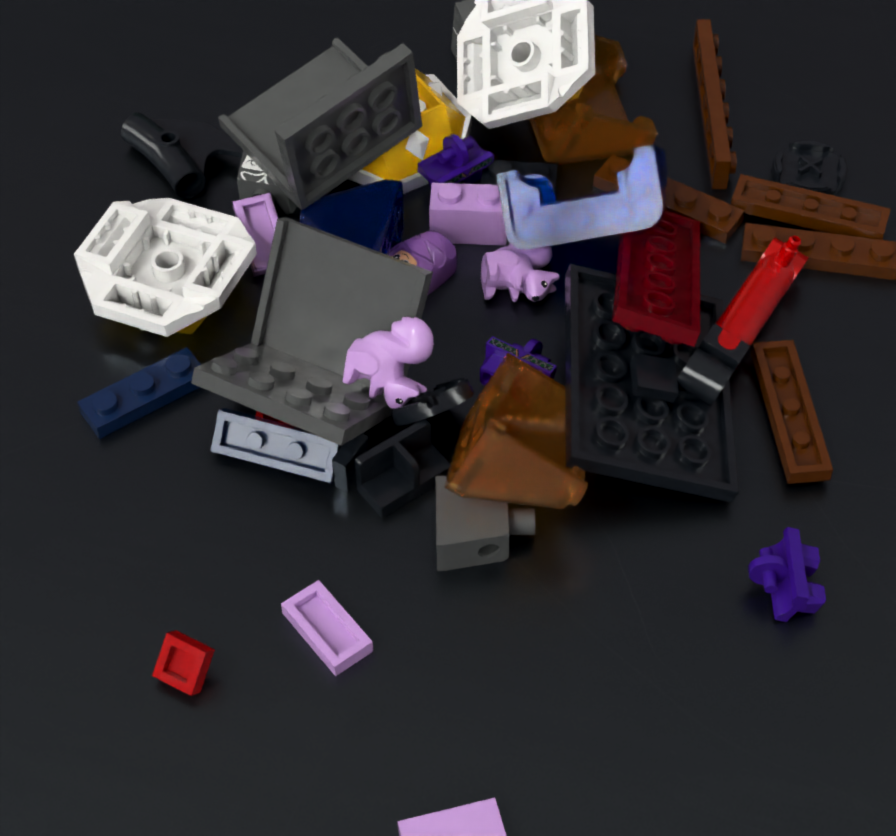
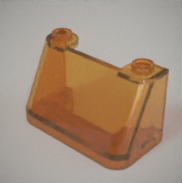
(595, 121)
(516, 442)

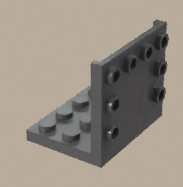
(328, 120)
(310, 311)

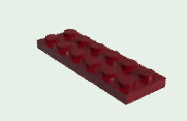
(660, 280)

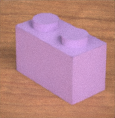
(467, 213)

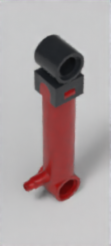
(742, 320)

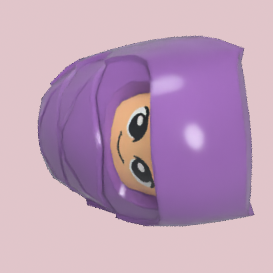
(429, 251)

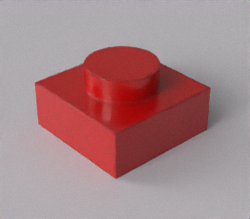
(183, 662)

